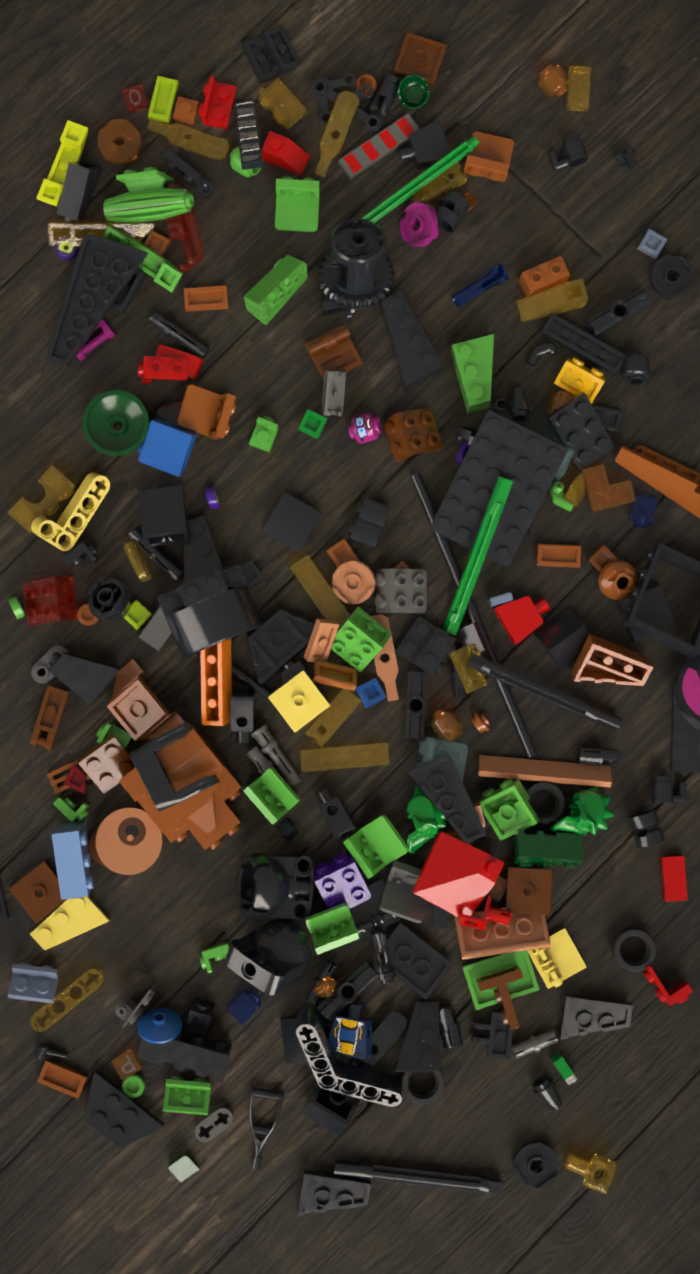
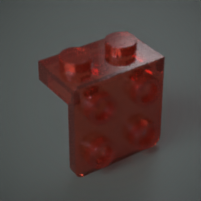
(50, 600)

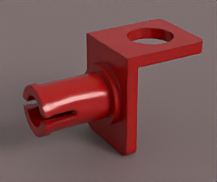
(490, 914)

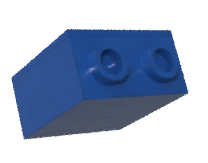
(167, 447)

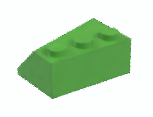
(276, 288)

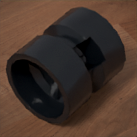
(452, 209)
(646, 828)

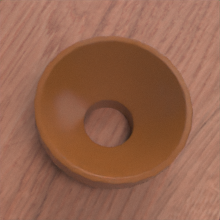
(609, 576)

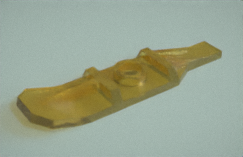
(339, 121)
(200, 143)

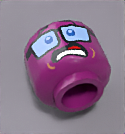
(365, 428)

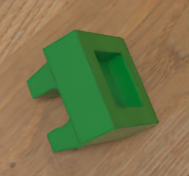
(312, 424)

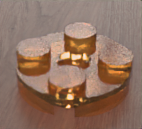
(119, 154)

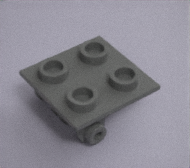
(129, 1010)

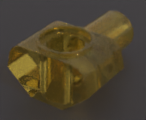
(588, 1169)

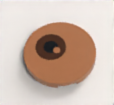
(128, 841)

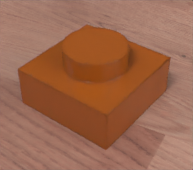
(186, 110)

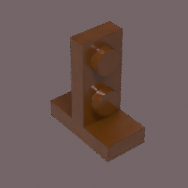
(501, 993)

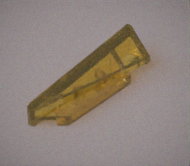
(75, 231)

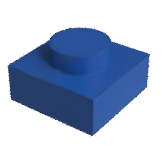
(370, 693)

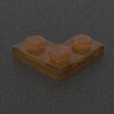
(603, 495)

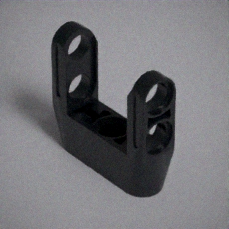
(155, 777)

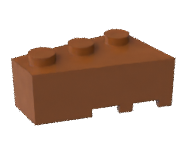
(610, 662)

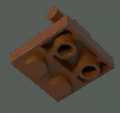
(334, 351)

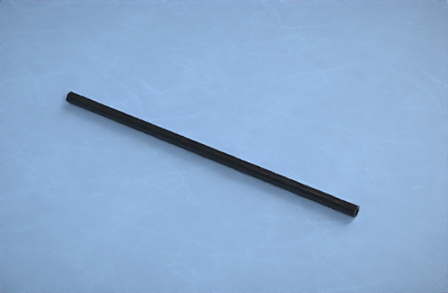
(473, 615)

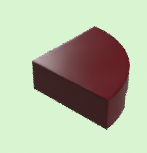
(76, 779)

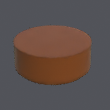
(85, 616)

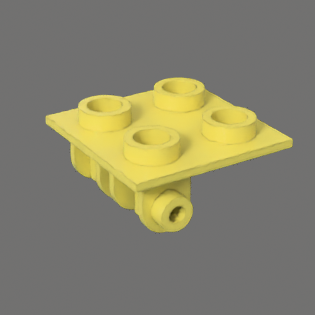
(558, 960)

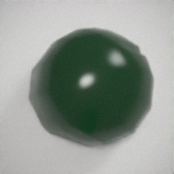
(413, 91)

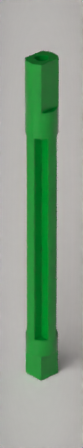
(477, 554)

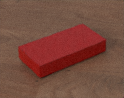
(674, 878)

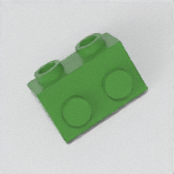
(187, 1096)

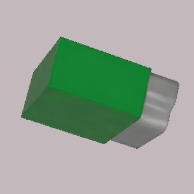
(563, 1068)

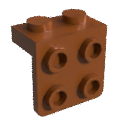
(490, 157)
(206, 412)

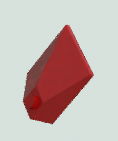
(456, 875)

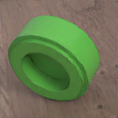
(16, 607)
(134, 1085)

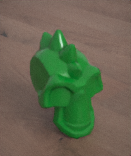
(587, 813)
(426, 820)

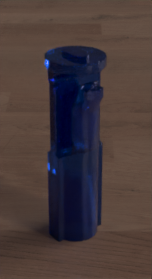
(481, 285)

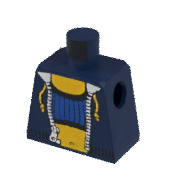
(352, 1034)

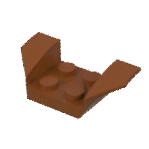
(138, 707)

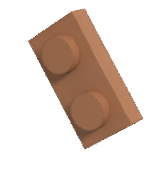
(321, 640)

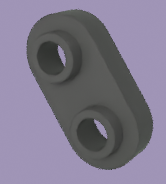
(43, 663)

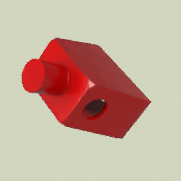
(521, 617)

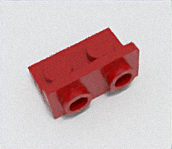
(218, 104)

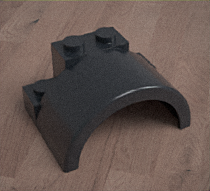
(210, 610)

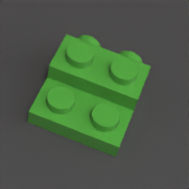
(508, 808)

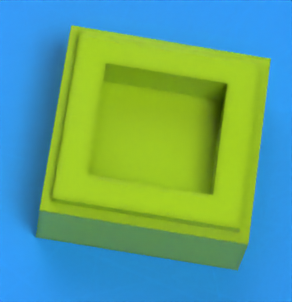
(138, 615)

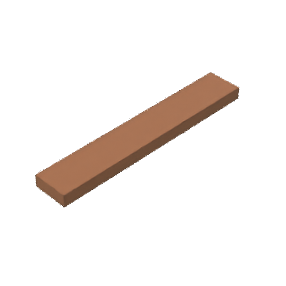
(544, 771)

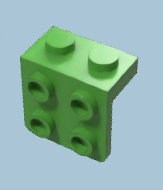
(297, 204)
(376, 845)

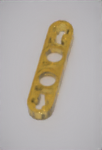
(69, 1001)

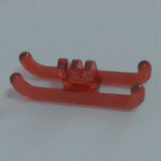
(186, 228)

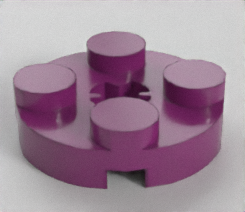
(428, 227)

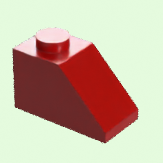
(284, 153)

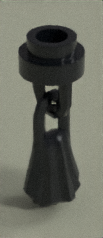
(379, 940)

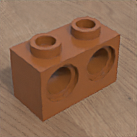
(544, 276)

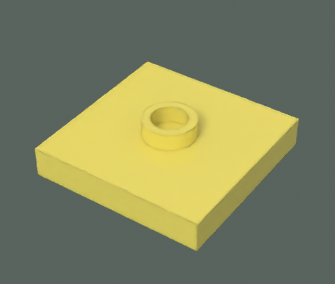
(299, 701)

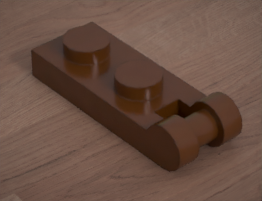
(49, 717)

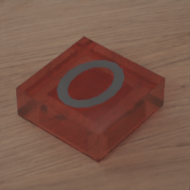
(135, 98)

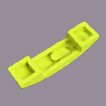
(70, 150)

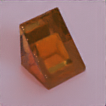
(471, 199)
(325, 987)

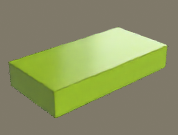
(163, 99)

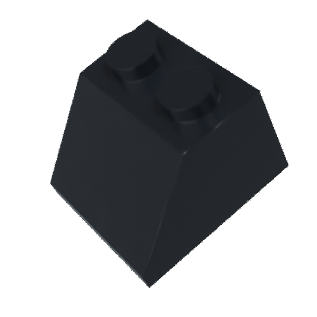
(330, 1109)

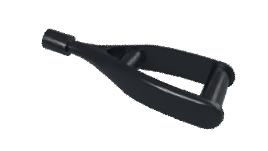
(260, 1129)

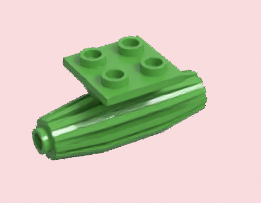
(147, 198)

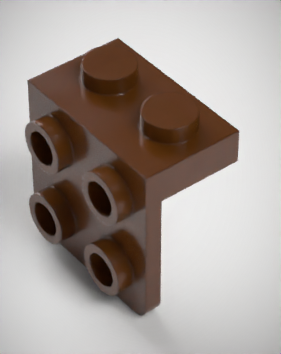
(412, 433)

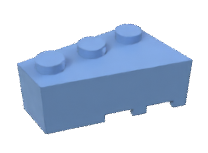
(72, 860)

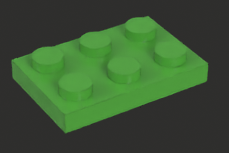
(496, 964)

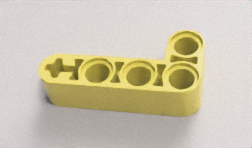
(74, 508)

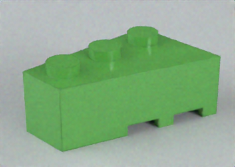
(474, 371)

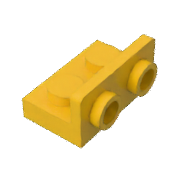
(578, 378)

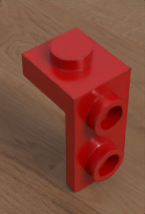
(163, 368)
(676, 994)

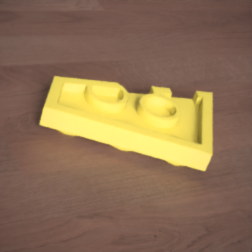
(69, 921)

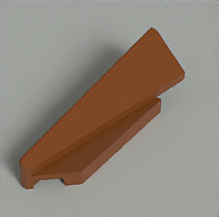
(663, 474)

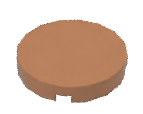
(353, 582)

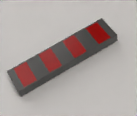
(378, 147)

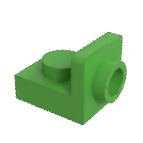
(264, 433)
(122, 735)
(67, 807)
(217, 952)

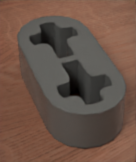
(217, 1127)

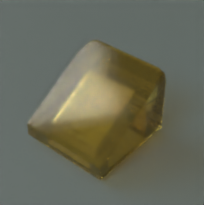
(576, 491)

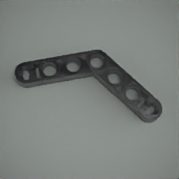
(339, 1075)

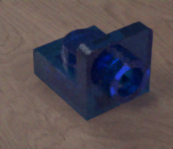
(643, 510)
(244, 1005)

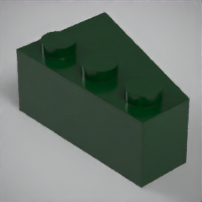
(547, 849)

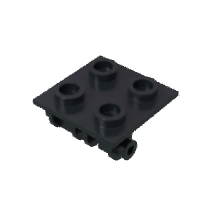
(368, 914)

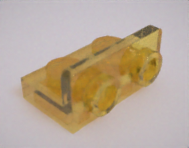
(282, 103)

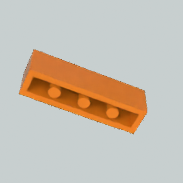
(216, 684)

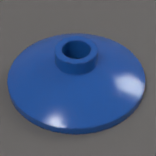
(159, 1025)

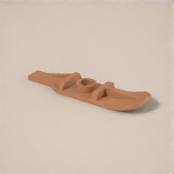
(387, 670)

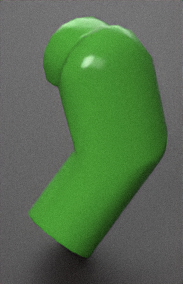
(557, 496)

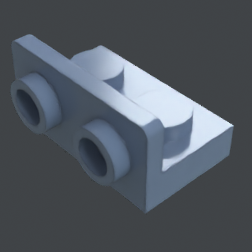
(33, 983)

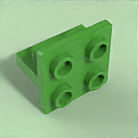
(272, 795)
(332, 928)

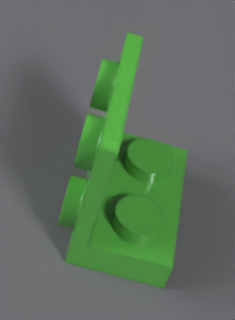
(360, 639)

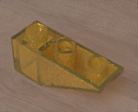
(553, 300)

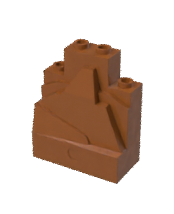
(203, 814)

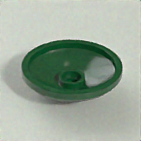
(107, 411)

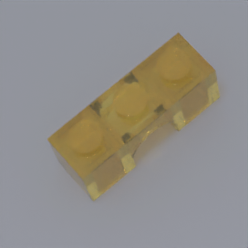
(56, 488)

